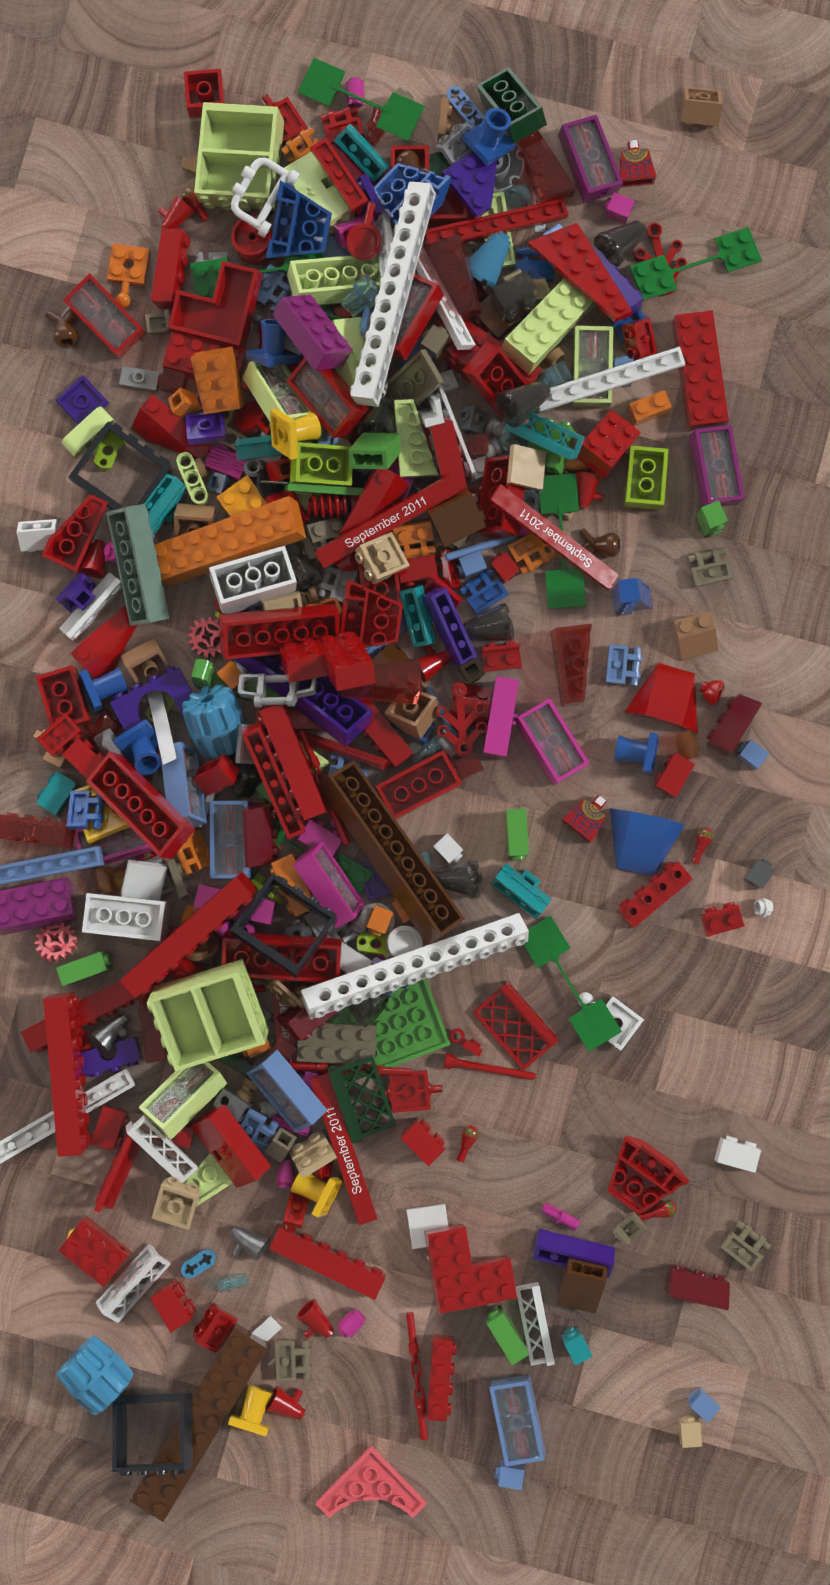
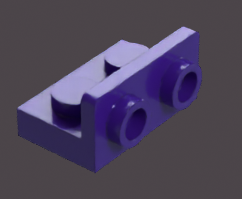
(368, 189)

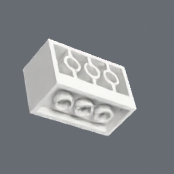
(126, 917)

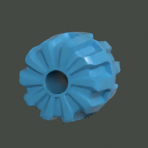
(213, 720)
(95, 1375)

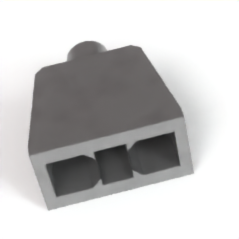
(236, 1105)

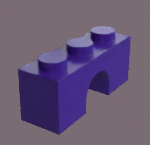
(127, 1053)

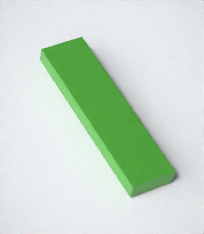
(322, 489)

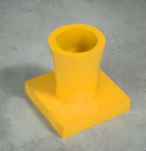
(287, 432)
(318, 1191)
(253, 1411)

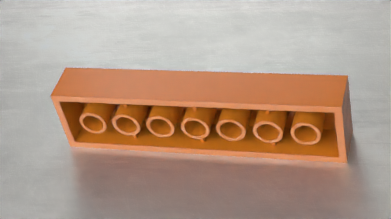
(229, 540)

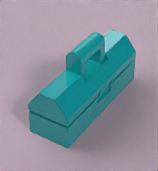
(361, 153)
(163, 501)
(417, 617)
(520, 891)

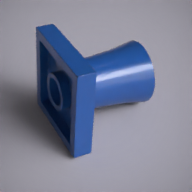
(489, 137)
(273, 346)
(102, 687)
(141, 747)
(638, 752)

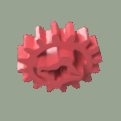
(200, 639)
(55, 950)

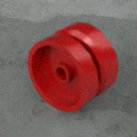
(248, 244)

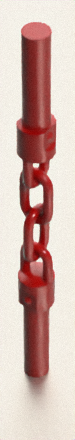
(314, 763)
(322, 1067)
(420, 1405)

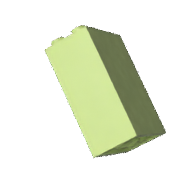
(227, 143)
(208, 1015)

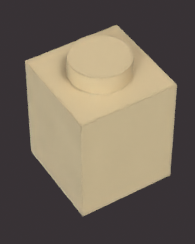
(689, 1431)

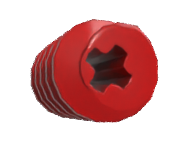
(327, 506)

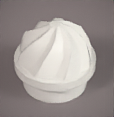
(763, 907)

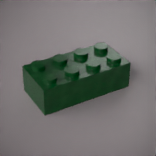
(510, 94)

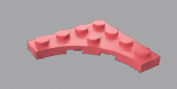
(371, 1479)

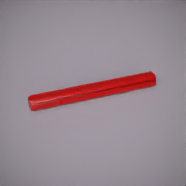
(349, 752)

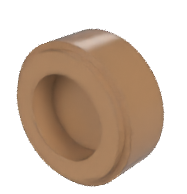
(201, 467)

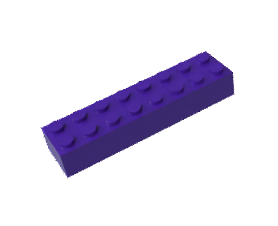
(336, 715)

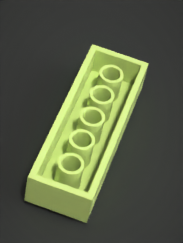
(330, 278)
(546, 326)

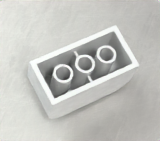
(250, 579)

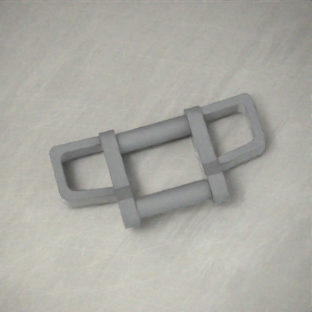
(263, 679)

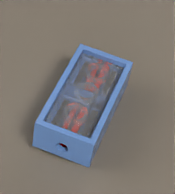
(179, 787)
(227, 839)
(286, 1091)
(517, 1420)

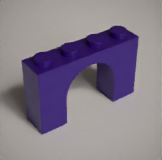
(127, 705)

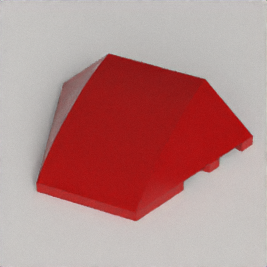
(370, 615)
(668, 698)
(643, 1175)

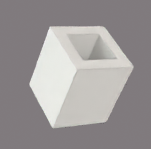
(448, 849)

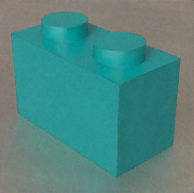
(57, 793)
(576, 1345)

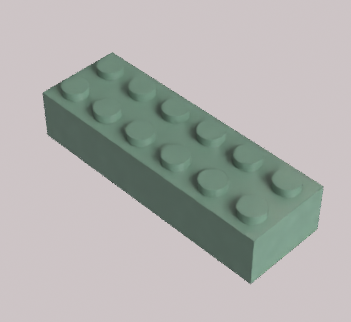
(137, 564)

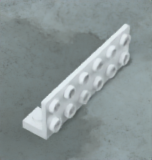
(472, 469)

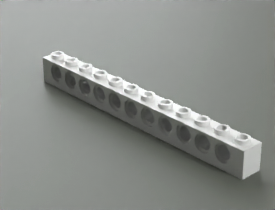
(419, 215)
(406, 963)

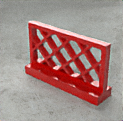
(339, 175)
(530, 1017)
(117, 1174)

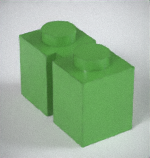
(711, 519)

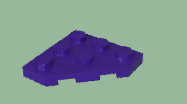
(473, 183)

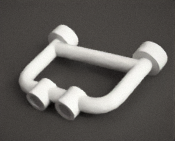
(239, 190)

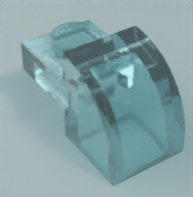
(362, 296)

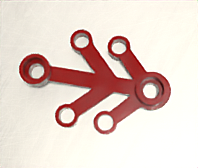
(659, 251)
(461, 722)

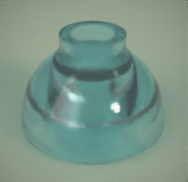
(519, 196)

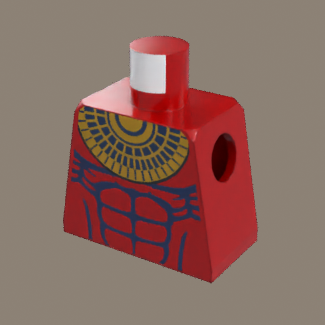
(636, 166)
(586, 818)

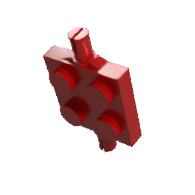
(292, 120)
(410, 1092)

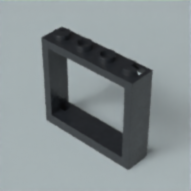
(132, 441)
(296, 894)
(119, 1435)

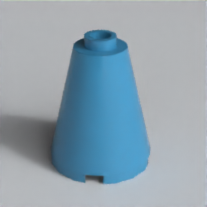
(489, 258)

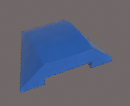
(393, 185)
(299, 224)
(642, 840)

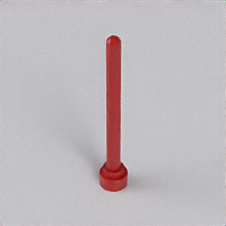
(452, 1062)

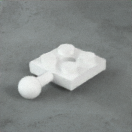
(630, 1019)

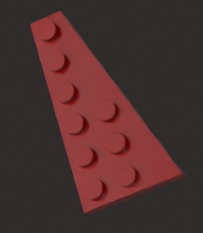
(581, 267)

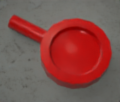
(364, 239)
(251, 419)

